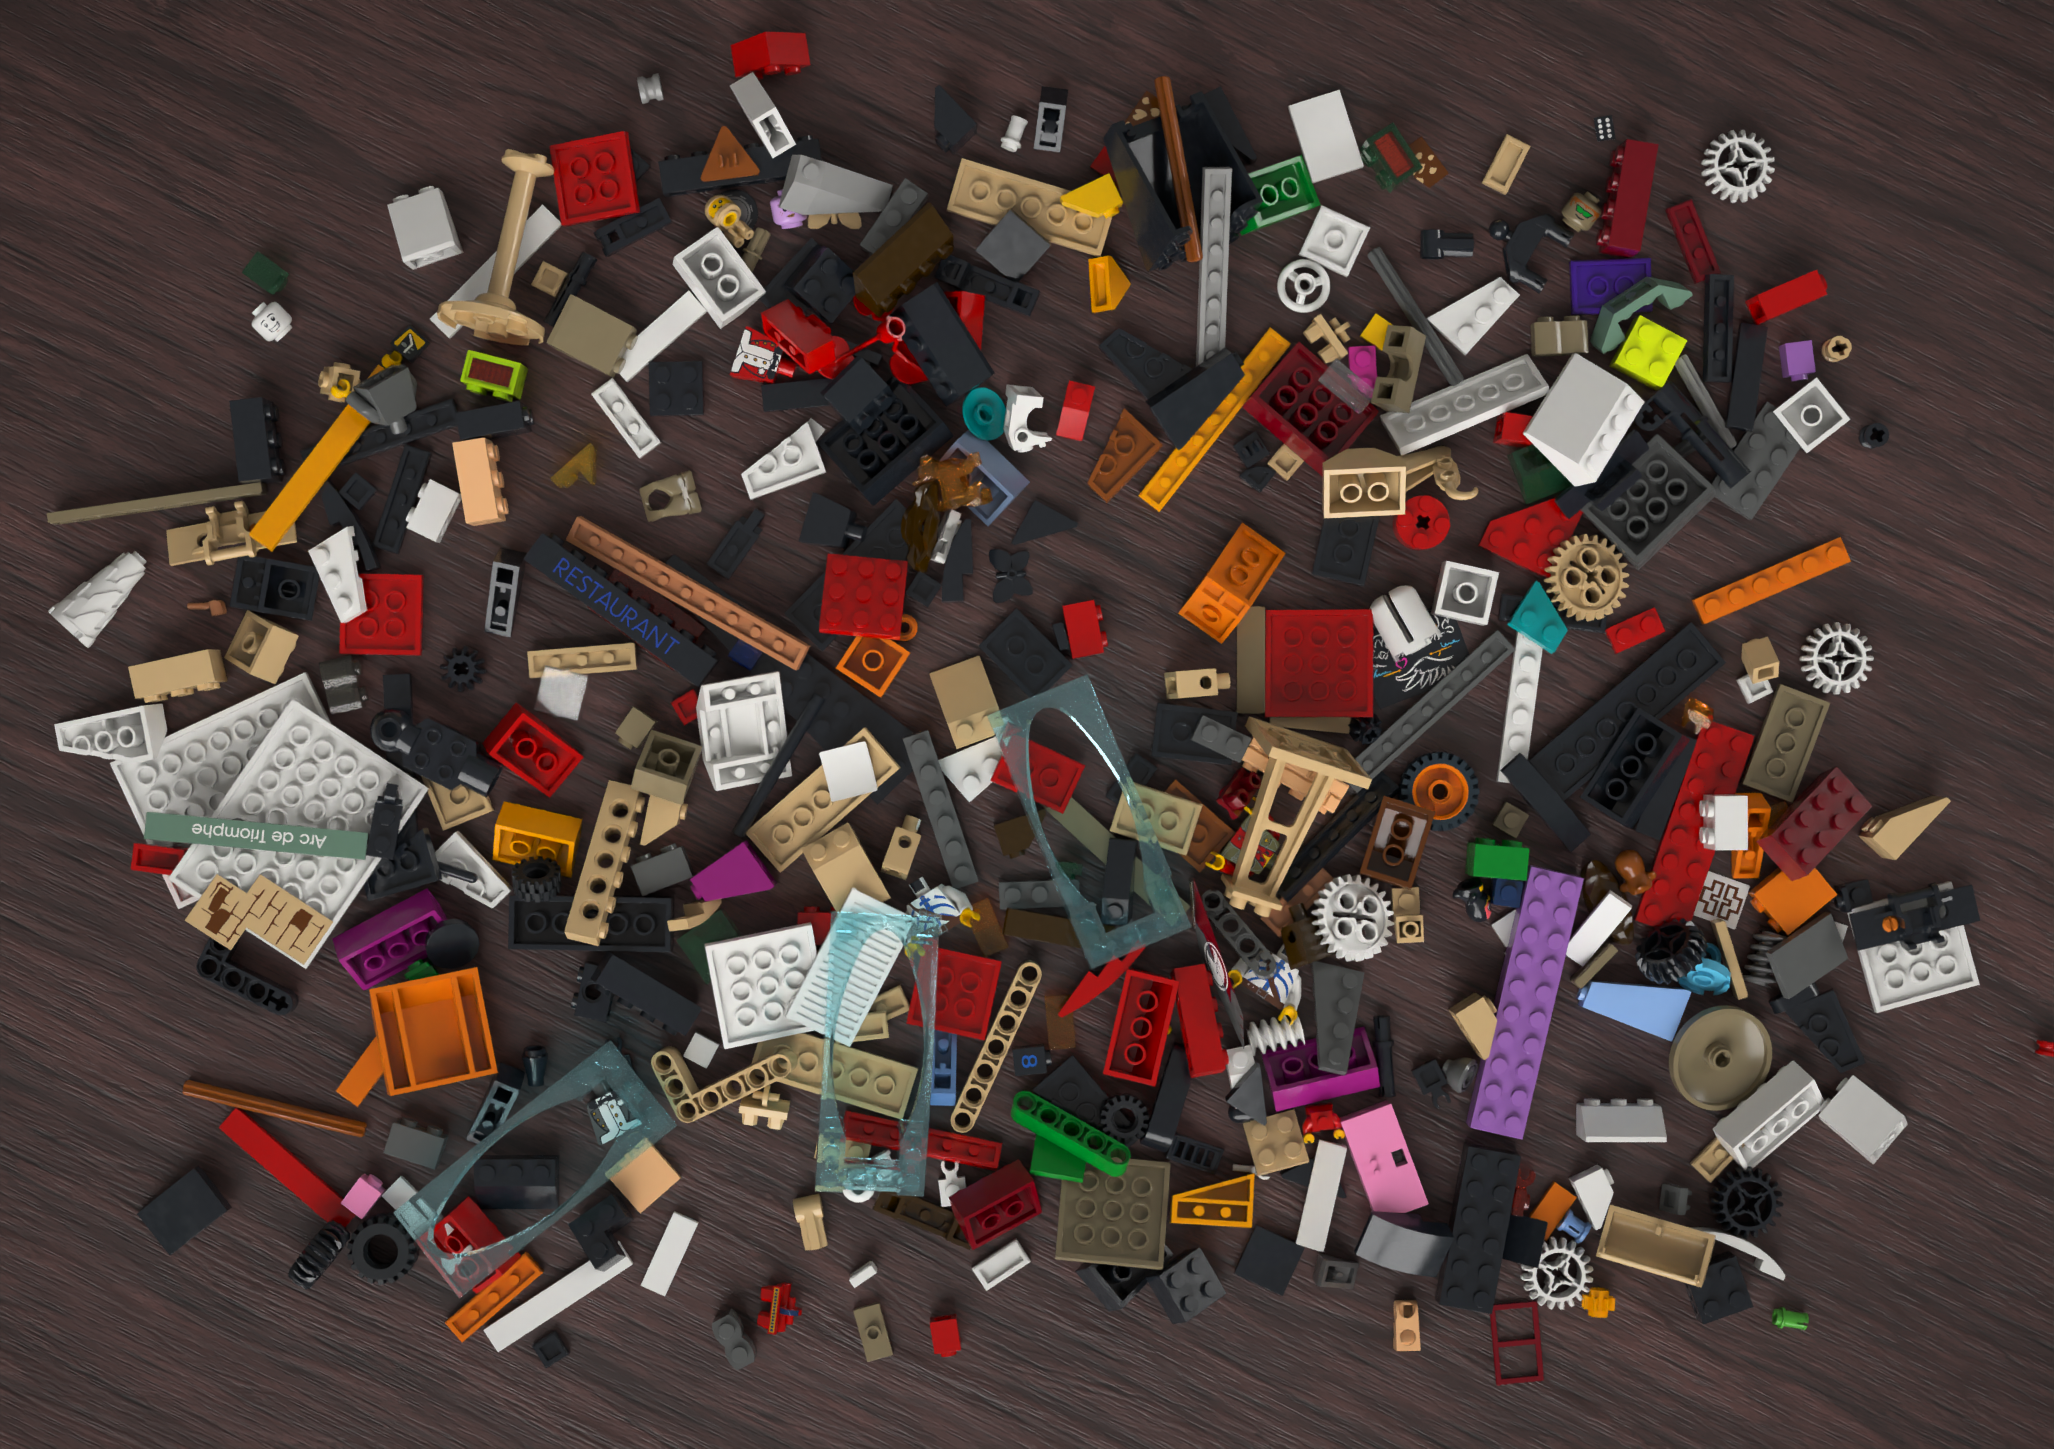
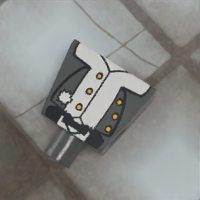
(608, 1114)

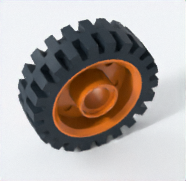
(1459, 786)

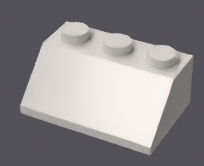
(718, 277)
(1620, 1121)

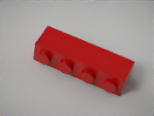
(1198, 1021)

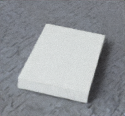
(1325, 136)

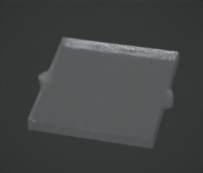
(561, 692)

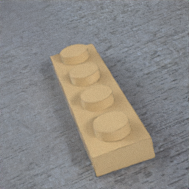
(584, 659)

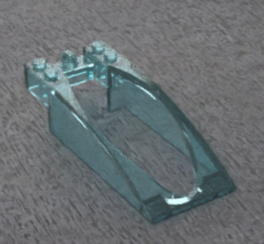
(1082, 706)
(653, 1123)
(907, 1173)

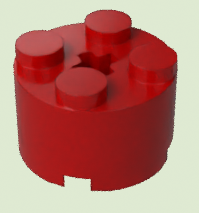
(1436, 523)

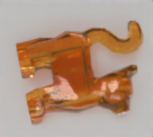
(954, 481)

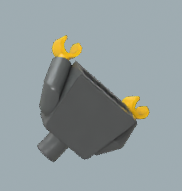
(384, 396)

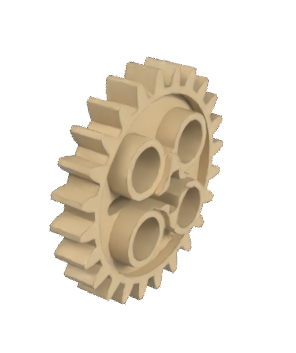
(1573, 595)

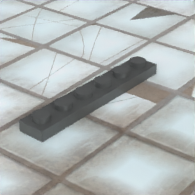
(940, 809)

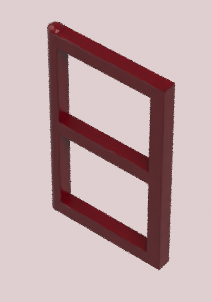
(1518, 1342)

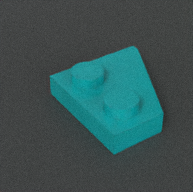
(1538, 619)

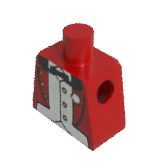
(760, 359)

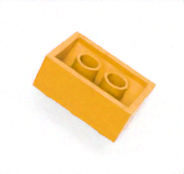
(536, 832)

